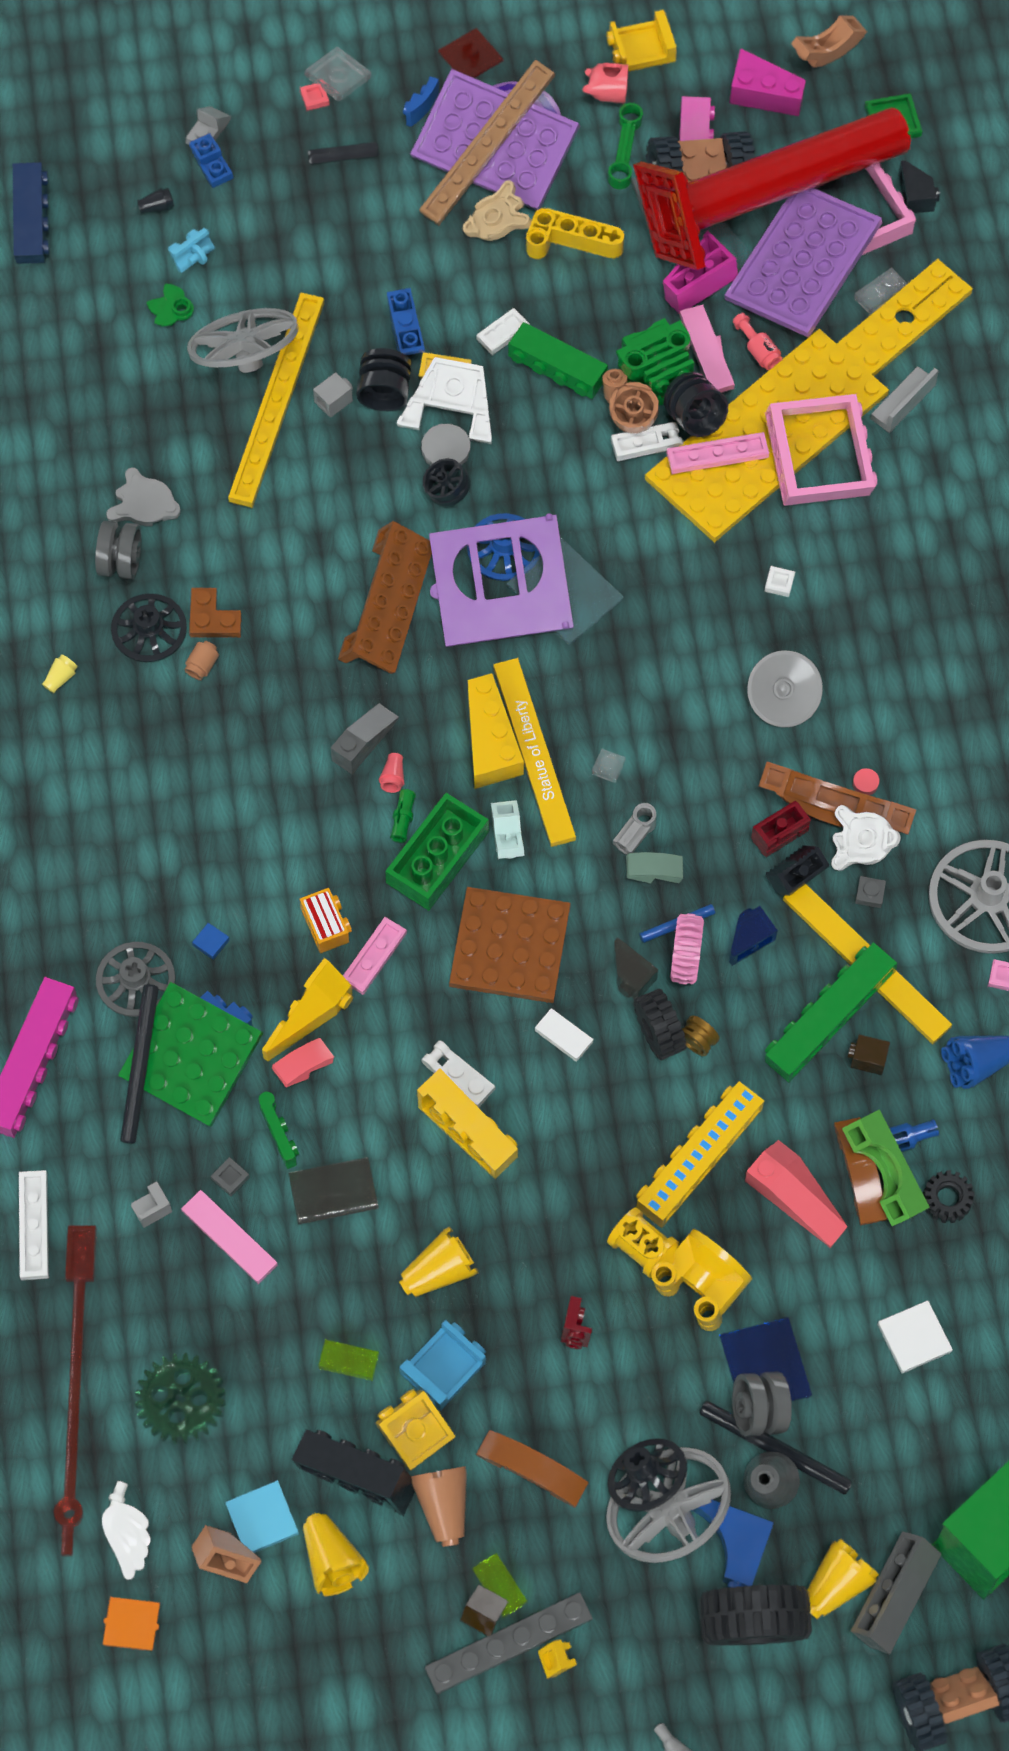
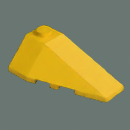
(322, 1000)

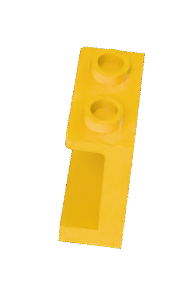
(643, 43)

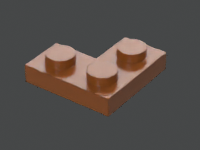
(207, 620)

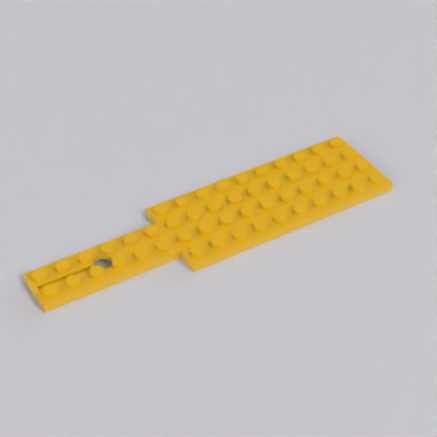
(815, 369)

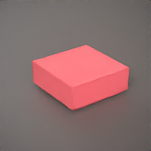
(314, 97)

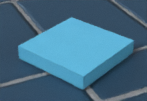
(262, 1517)

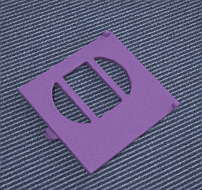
(528, 613)

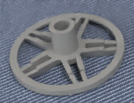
(244, 343)
(986, 894)
(674, 1513)

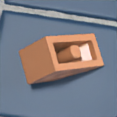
(224, 1555)

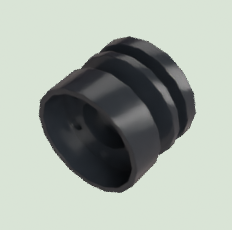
(383, 379)
(695, 404)

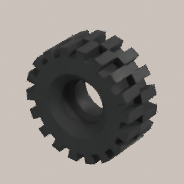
(660, 1024)

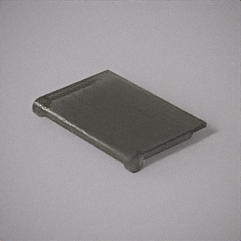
(333, 1190)

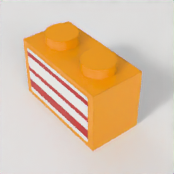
(325, 920)

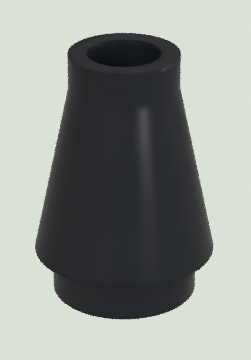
(157, 201)

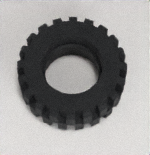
(755, 1615)

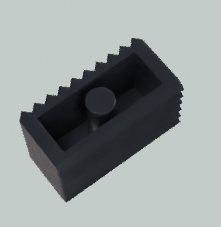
(797, 870)

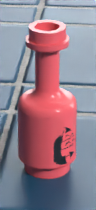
(759, 344)

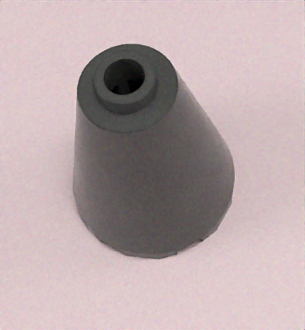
(783, 1480)

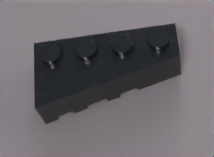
(355, 1469)

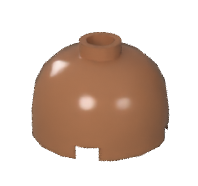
(634, 407)

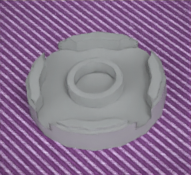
(445, 442)

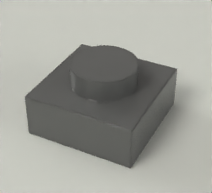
(870, 892)
(230, 1176)

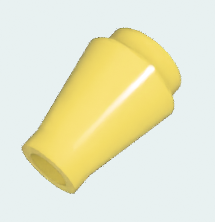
(60, 672)

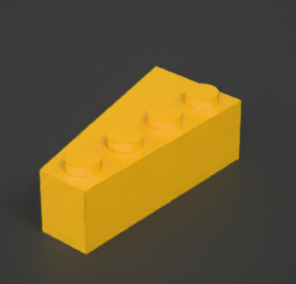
(466, 1123)

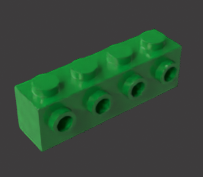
(557, 360)

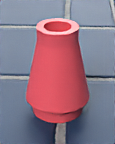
(392, 775)

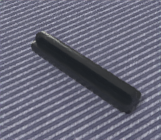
(343, 152)

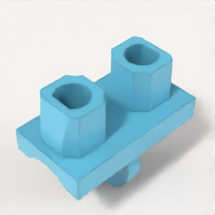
(192, 250)

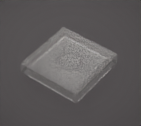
(338, 73)

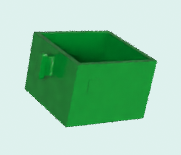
(978, 1536)

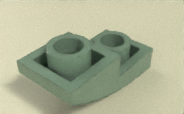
(648, 866)

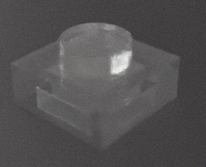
(608, 765)

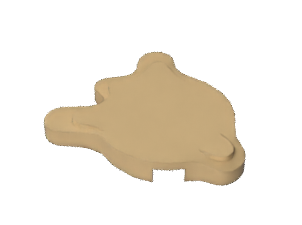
(497, 215)

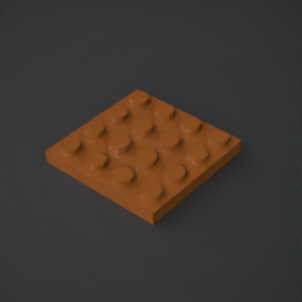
(510, 945)

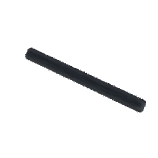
(139, 1064)
(771, 1444)

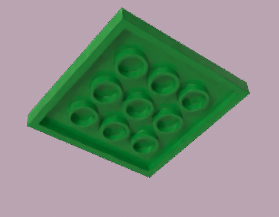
(195, 1054)

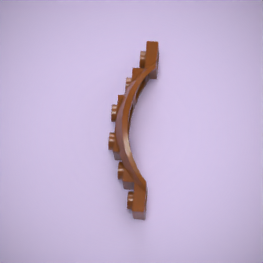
(822, 798)

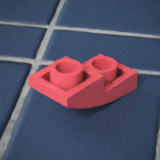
(300, 1062)

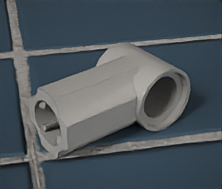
(635, 830)

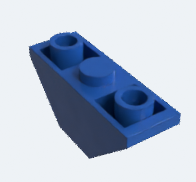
(405, 322)

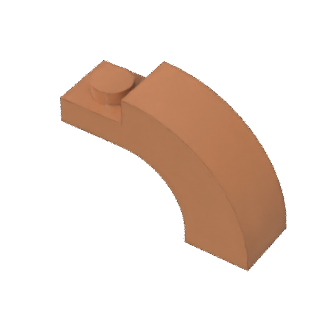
(831, 43)

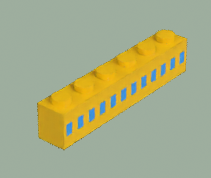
(700, 1153)

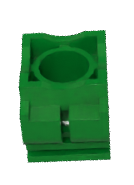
(656, 356)

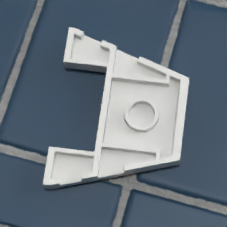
(454, 388)

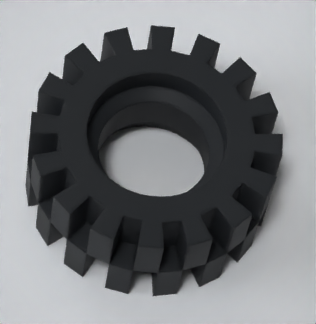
(952, 1181)

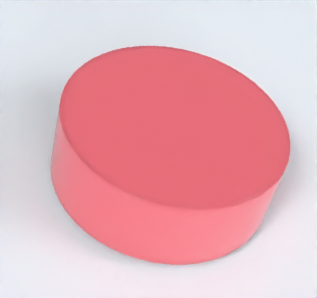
(866, 781)

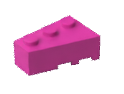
(766, 86)
(695, 118)
(688, 286)

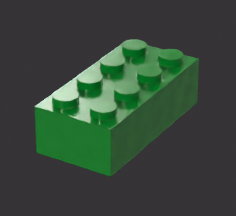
(437, 851)

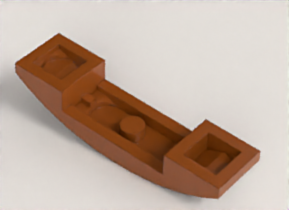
(863, 1179)
(533, 1467)

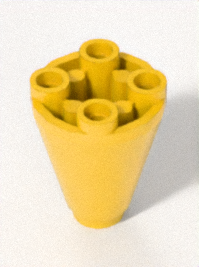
(839, 1579)

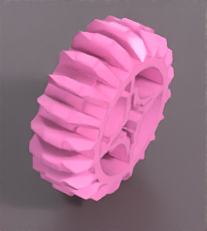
(687, 949)

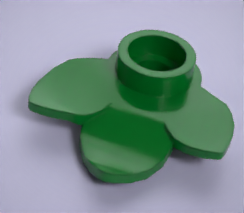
(168, 307)

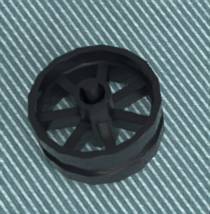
(450, 491)

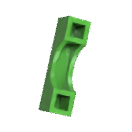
(901, 1193)

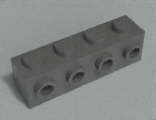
(896, 1592)

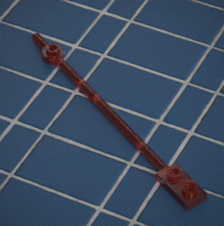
(79, 1269)

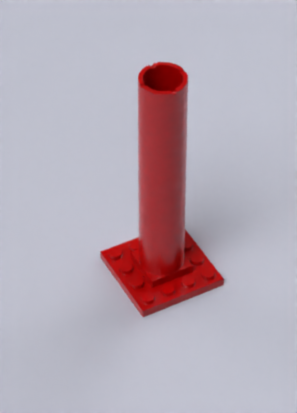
(682, 208)

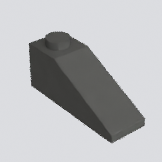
(362, 738)

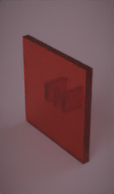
(471, 54)

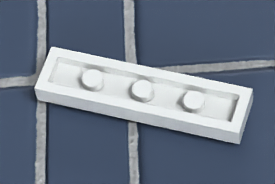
(33, 1225)

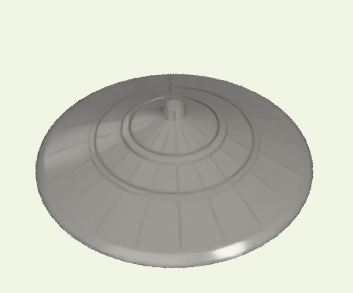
(785, 688)

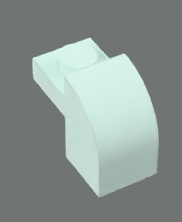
(507, 829)

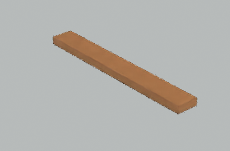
(487, 142)

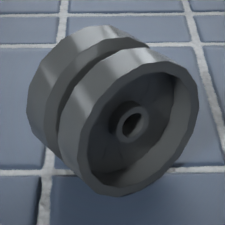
(118, 549)
(761, 1403)

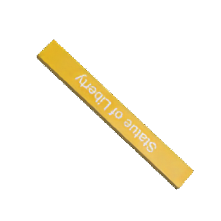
(534, 752)

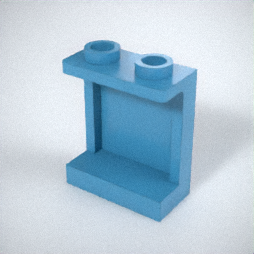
(444, 1364)

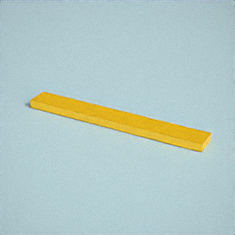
(848, 944)

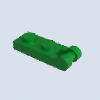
(278, 1129)

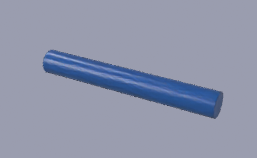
(671, 925)

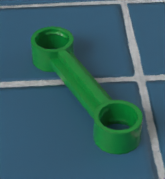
(625, 145)

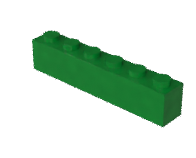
(830, 1012)

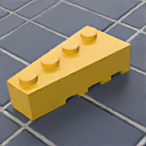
(492, 738)

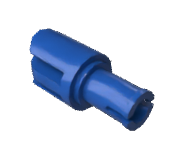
(912, 1134)

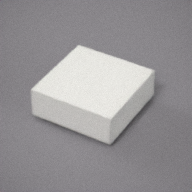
(779, 581)

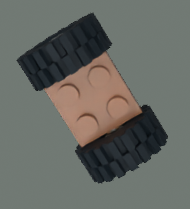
(700, 156)
(927, 1705)

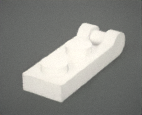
(634, 445)
(460, 1072)

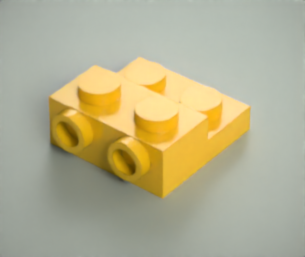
(414, 1428)

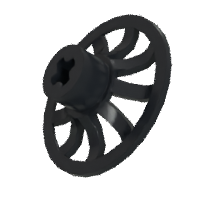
(148, 624)
(643, 1468)

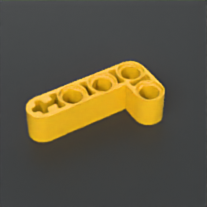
(606, 239)

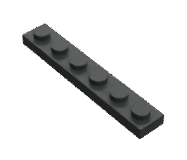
(508, 1643)

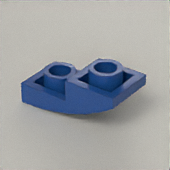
(421, 103)
(211, 160)
(240, 1013)

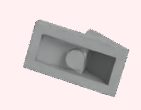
(209, 121)

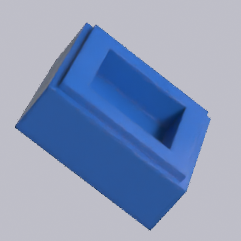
(210, 941)

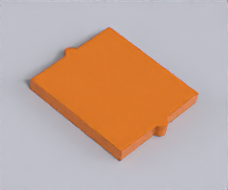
(131, 1624)

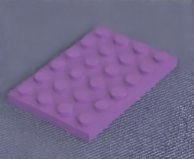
(527, 156)
(803, 260)

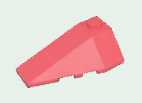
(790, 1186)

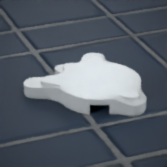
(864, 838)

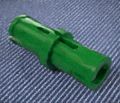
(403, 815)

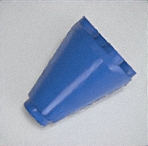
(975, 1058)

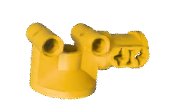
(695, 1261)

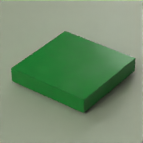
(904, 104)

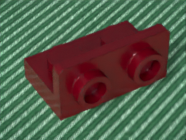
(573, 1333)

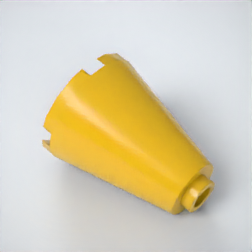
(439, 1265)
(332, 1556)

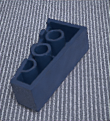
(30, 213)

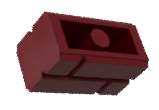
(780, 828)

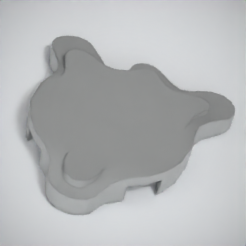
(143, 501)

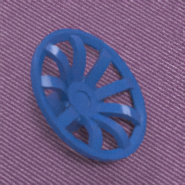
(501, 548)

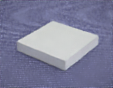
(914, 1337)

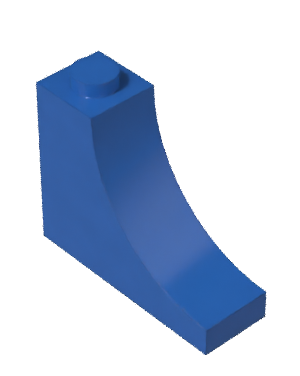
(742, 1539)

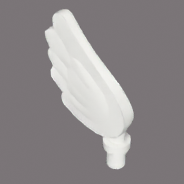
(126, 1532)

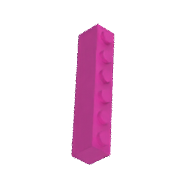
(32, 1051)

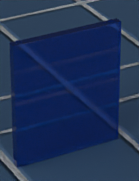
(767, 1349)

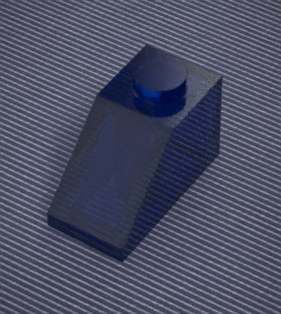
(752, 933)

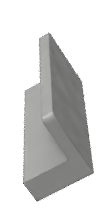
(904, 398)

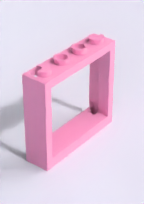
(906, 217)
(782, 457)

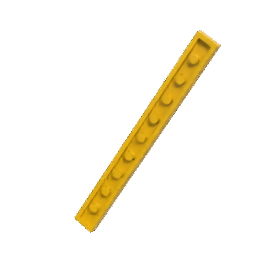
(275, 403)

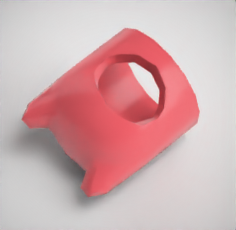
(607, 82)

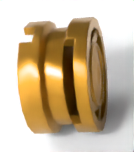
(699, 1035)

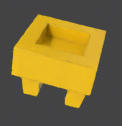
(555, 1659)

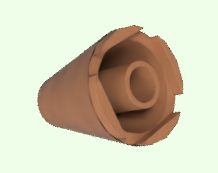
(443, 1502)

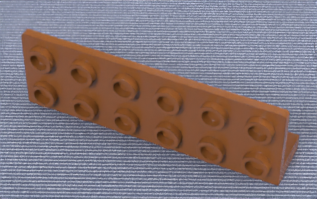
(390, 598)

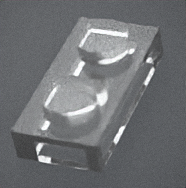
(879, 290)

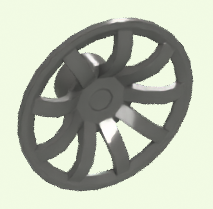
(132, 975)

